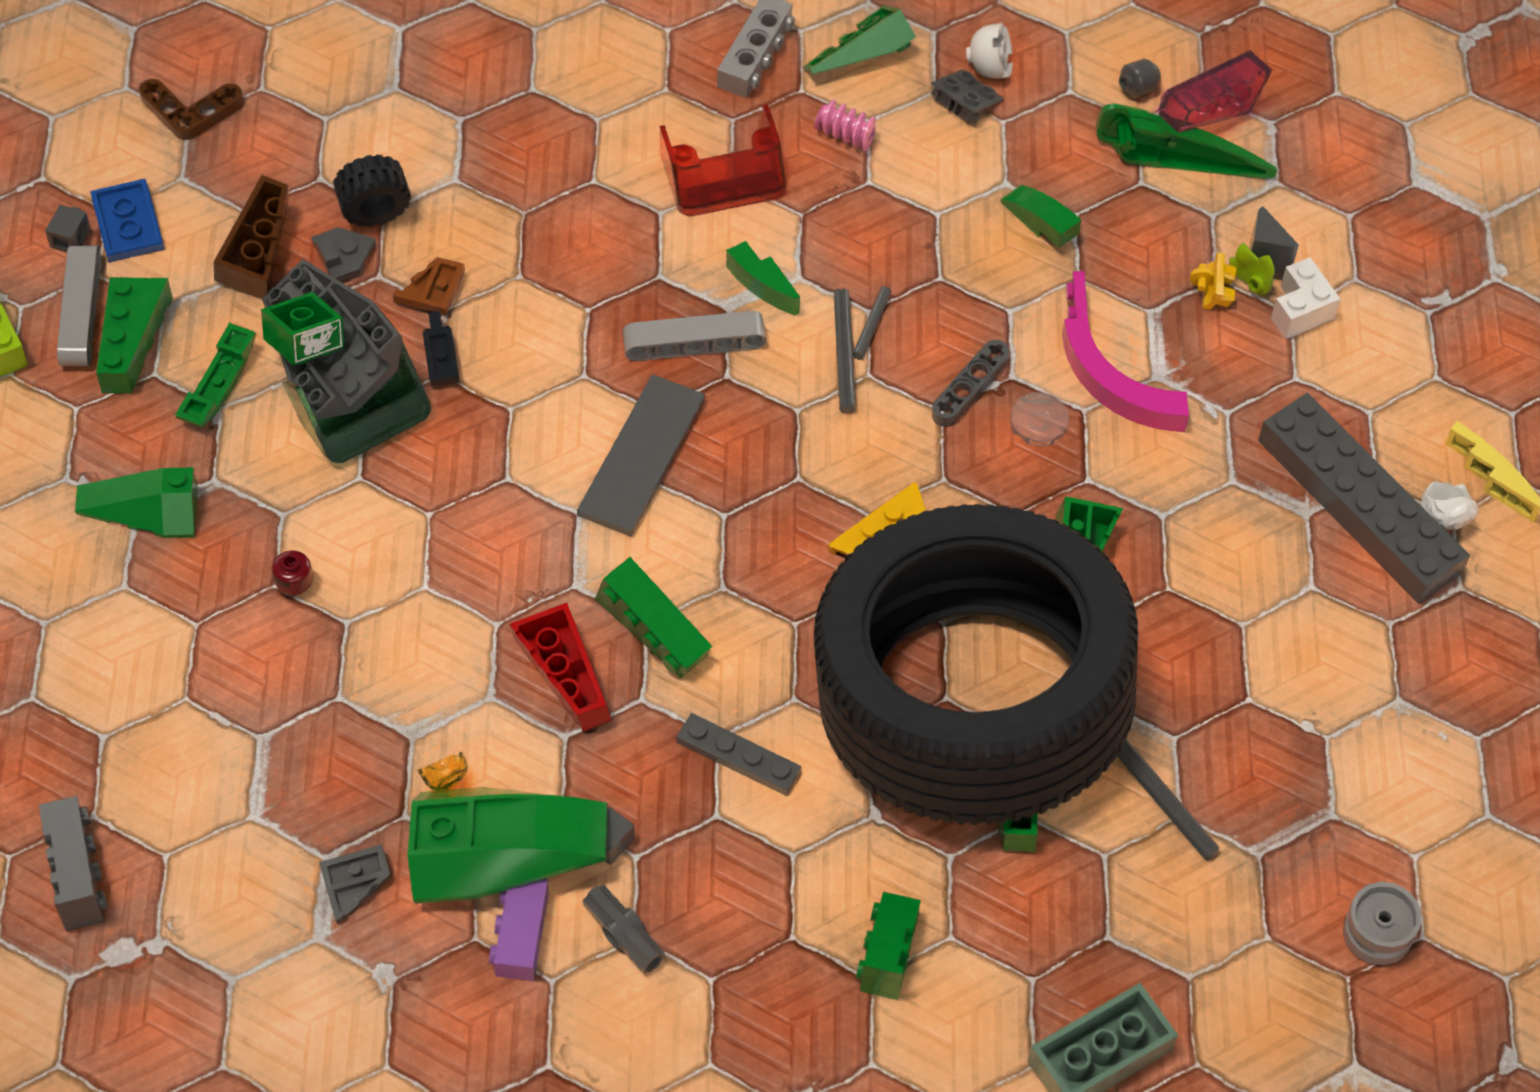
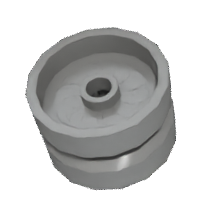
(1382, 923)

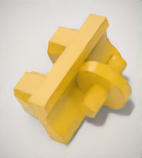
(1211, 280)

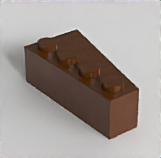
(253, 243)

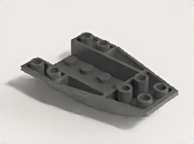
(371, 356)

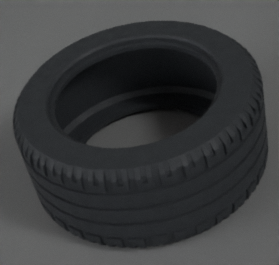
(986, 761)

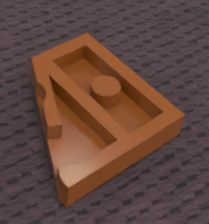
(433, 287)

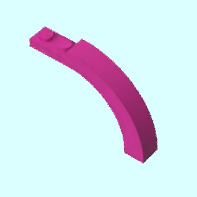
(1113, 389)

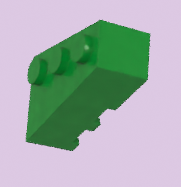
(1089, 519)
(888, 945)

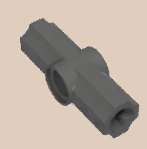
(623, 928)

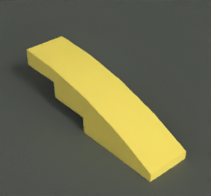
(1501, 477)

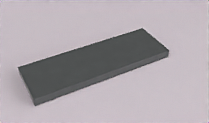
(641, 455)

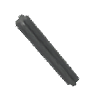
(844, 351)
(1167, 801)

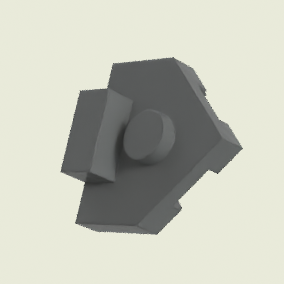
(343, 252)

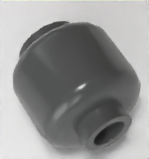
(1139, 78)

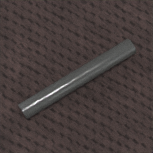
(871, 323)

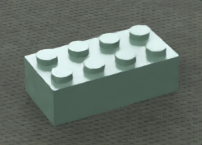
(1104, 1045)

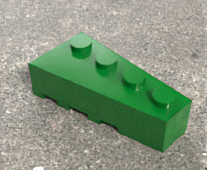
(652, 618)

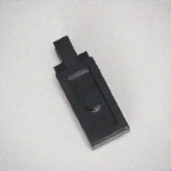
(440, 352)

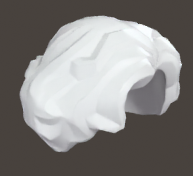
(1449, 505)

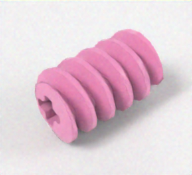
(846, 125)

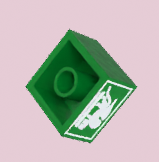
(302, 328)

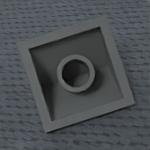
(1273, 240)

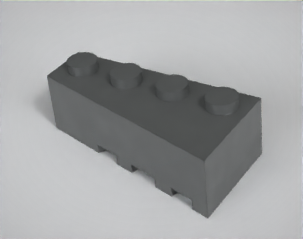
(71, 863)

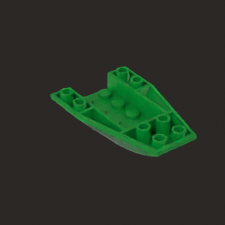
(498, 839)

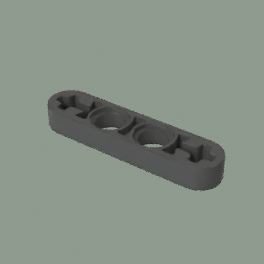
(969, 382)

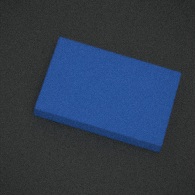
(127, 220)

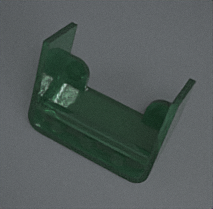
(387, 413)

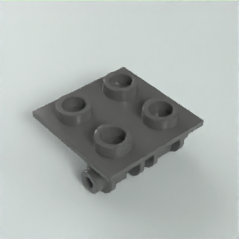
(964, 95)

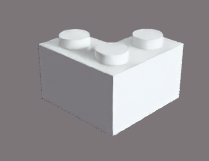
(1307, 299)

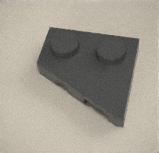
(354, 878)

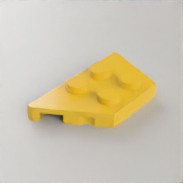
(899, 507)

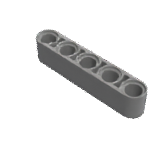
(79, 306)
(694, 335)

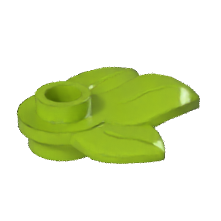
(1254, 271)

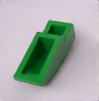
(1043, 214)
(762, 278)

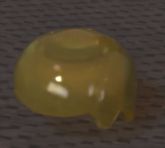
(445, 773)

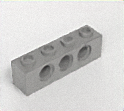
(755, 47)

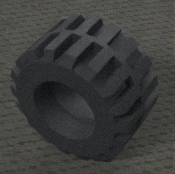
(372, 190)

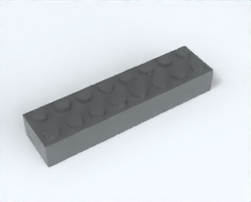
(1363, 498)

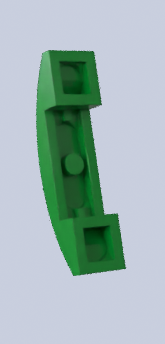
(219, 378)

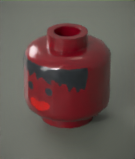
(292, 572)

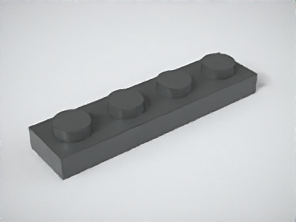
(738, 754)

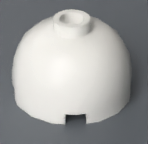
(990, 51)

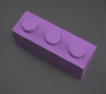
(520, 931)

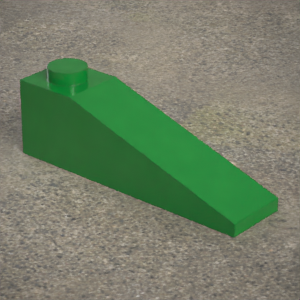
(876, 35)
(149, 500)

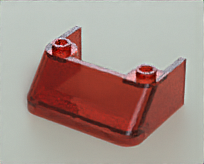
(725, 179)

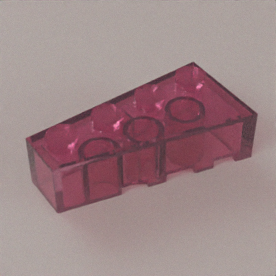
(1215, 94)

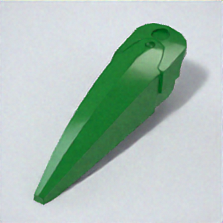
(1151, 141)

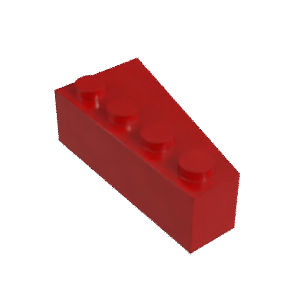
(561, 659)

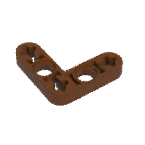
(191, 115)

